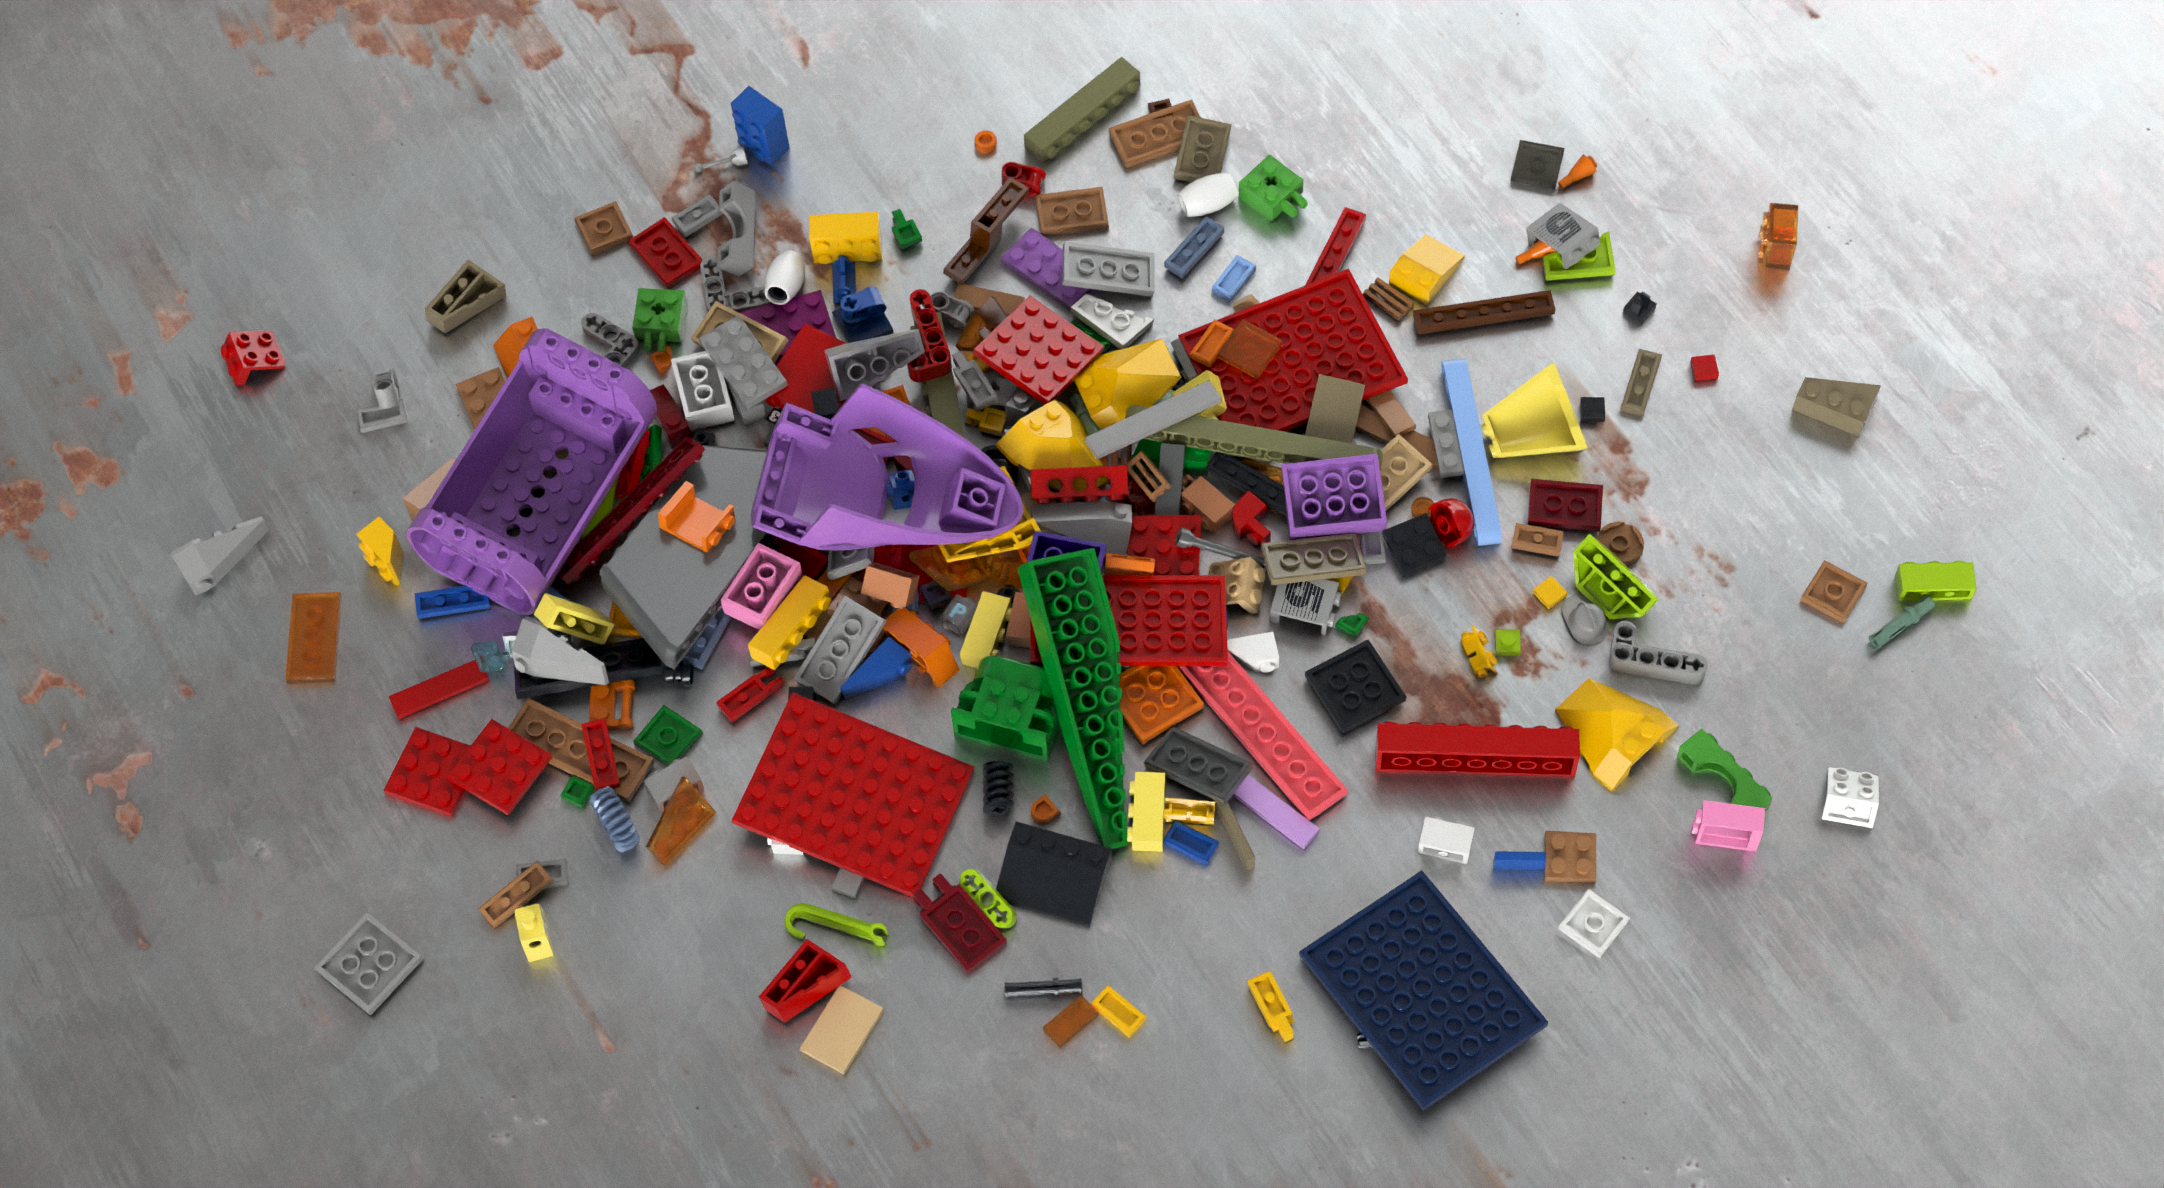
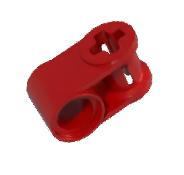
(1024, 175)

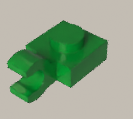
(905, 231)

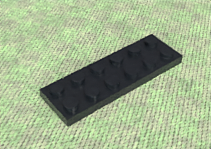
(621, 659)

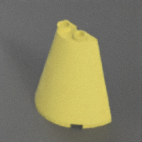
(1534, 419)

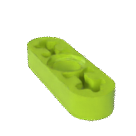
(1005, 907)

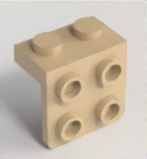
(1242, 582)

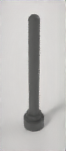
(1185, 538)

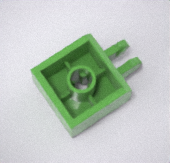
(1272, 189)
(659, 316)

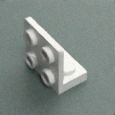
(1851, 797)

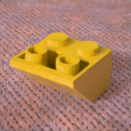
(382, 549)

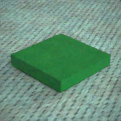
(667, 736)

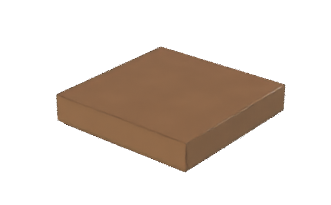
(603, 228)
(1834, 591)

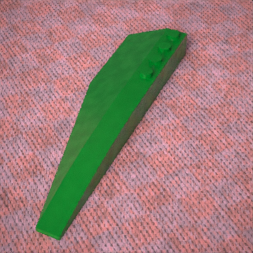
(1083, 673)

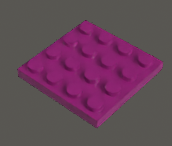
(790, 317)

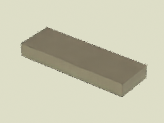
(1641, 382)
(1236, 835)

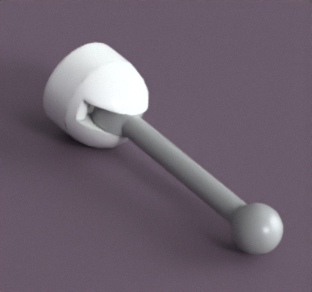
(737, 157)

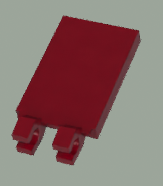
(959, 924)

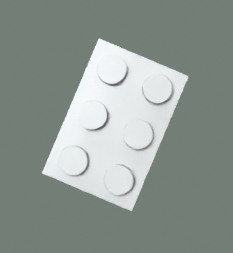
(702, 391)

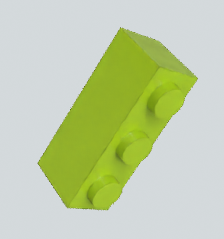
(1935, 580)

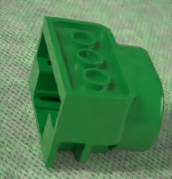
(1008, 708)

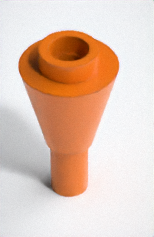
(1583, 168)
(1537, 250)

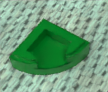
(1352, 624)

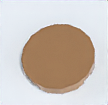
(1623, 541)

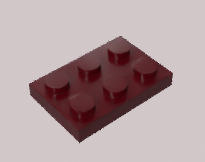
(1565, 505)

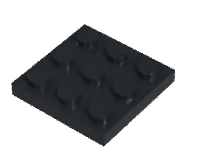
(1355, 686)

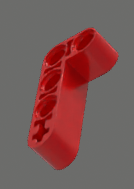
(929, 332)

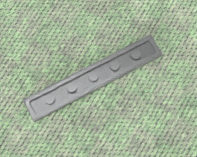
(1152, 420)

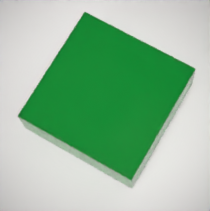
(577, 791)

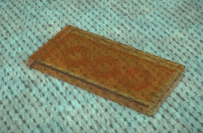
(313, 637)

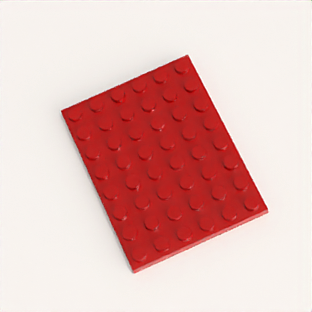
(1323, 332)
(853, 795)

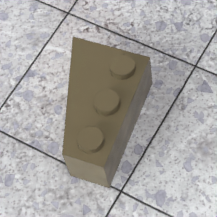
(463, 297)
(1837, 402)

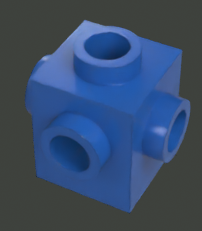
(901, 489)

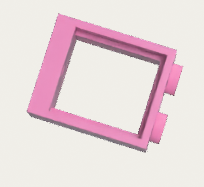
(1728, 825)

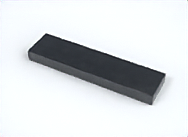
(1248, 479)

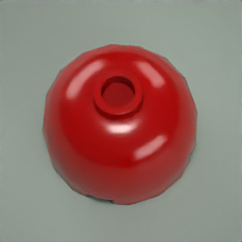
(1451, 521)

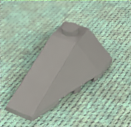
(871, 360)
(1090, 521)
(210, 560)
(547, 656)

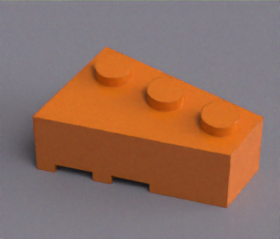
(923, 643)

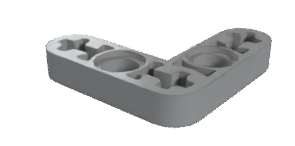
(728, 298)
(615, 345)

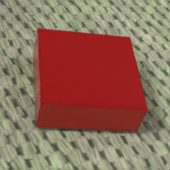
(1704, 367)

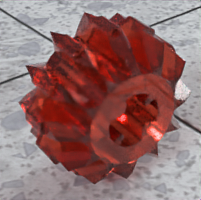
(1139, 503)

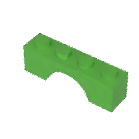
(1704, 754)

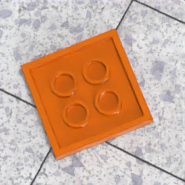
(1156, 699)

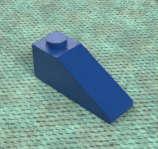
(881, 668)

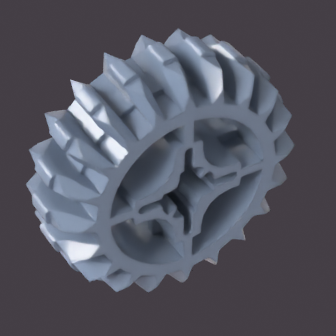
(614, 819)

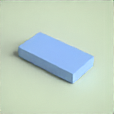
(1233, 278)

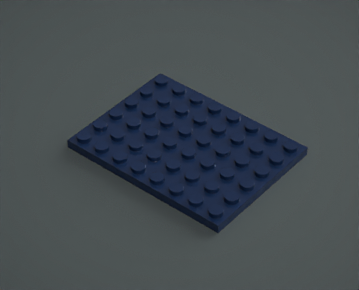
(1423, 989)

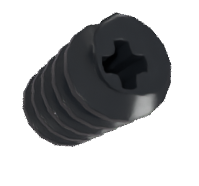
(997, 788)

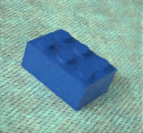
(760, 125)

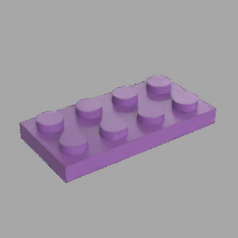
(1041, 264)

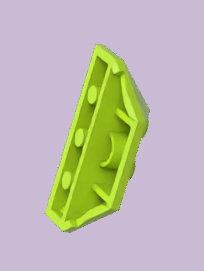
(1610, 582)

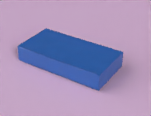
(1191, 842)
(1519, 860)

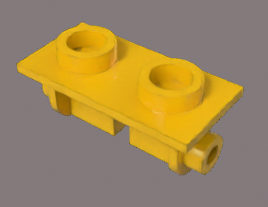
(1485, 659)
(1189, 811)

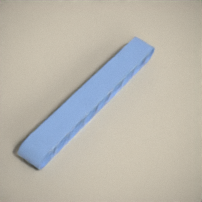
(1476, 470)

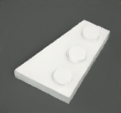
(1113, 324)

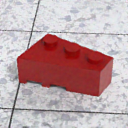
(803, 981)

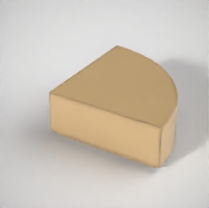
(1245, 302)

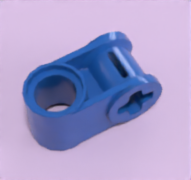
(864, 304)

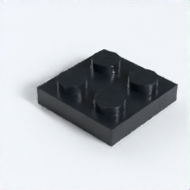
(1414, 544)

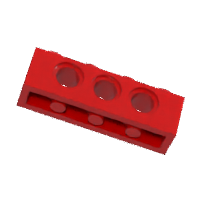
(1116, 476)

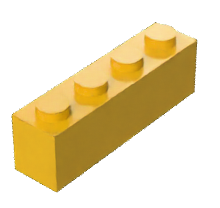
(789, 622)

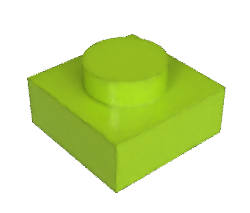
(1507, 643)

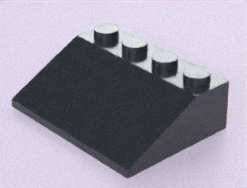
(1053, 873)

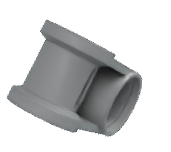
(954, 310)
(386, 388)

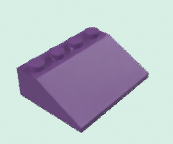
(1334, 497)

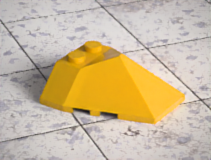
(1126, 379)
(1050, 440)
(1015, 538)
(1613, 729)

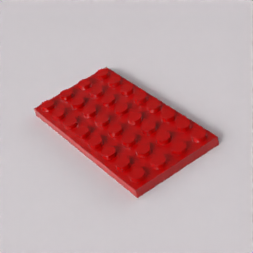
(1165, 620)

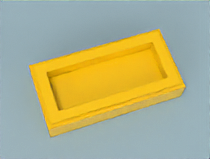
(1118, 1011)

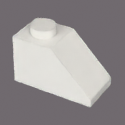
(1255, 652)

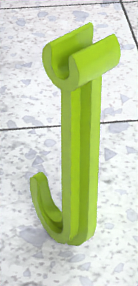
(835, 921)

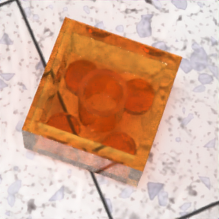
(1778, 236)

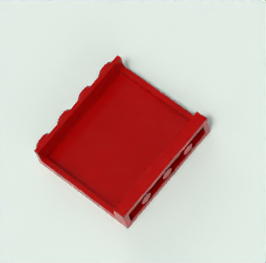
(805, 369)

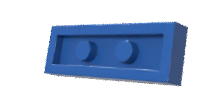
(449, 601)

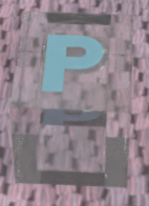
(959, 615)

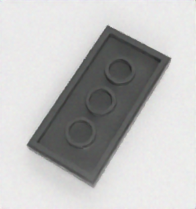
(1198, 765)

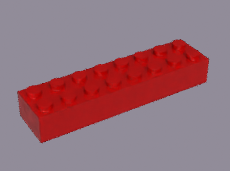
(1477, 749)

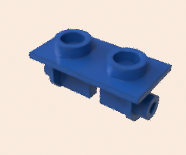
(843, 278)

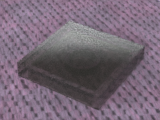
(1537, 164)

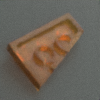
(680, 821)

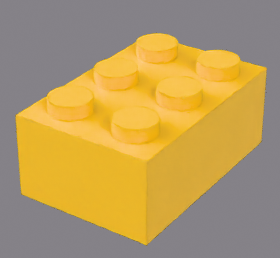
(845, 234)

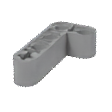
(1657, 656)

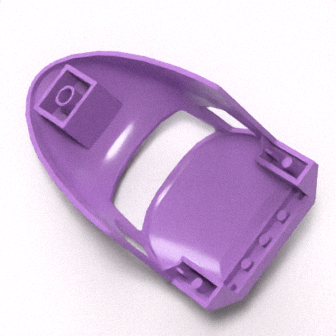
(829, 483)

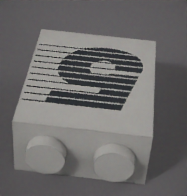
(1564, 233)
(1307, 602)

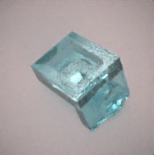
(489, 656)

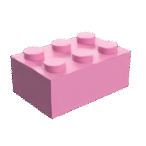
(761, 586)

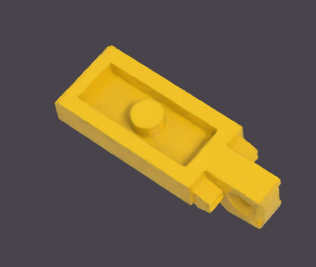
(1272, 1004)

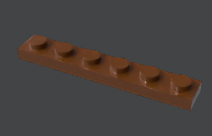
(1484, 312)

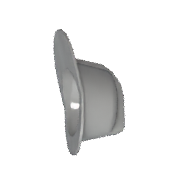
(1584, 619)

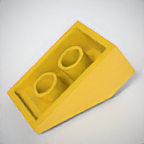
(1424, 269)

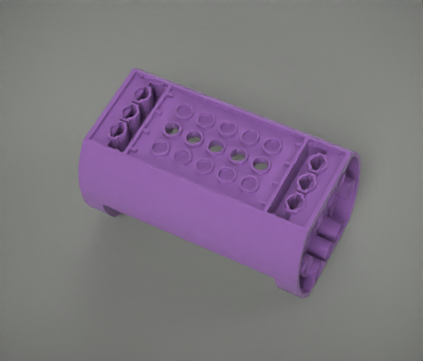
(550, 403)

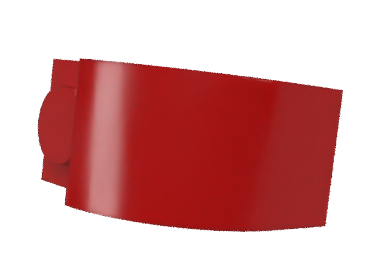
(1247, 517)

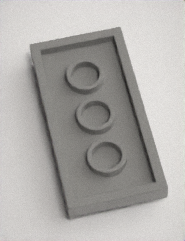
(1108, 269)
(743, 361)
(840, 649)

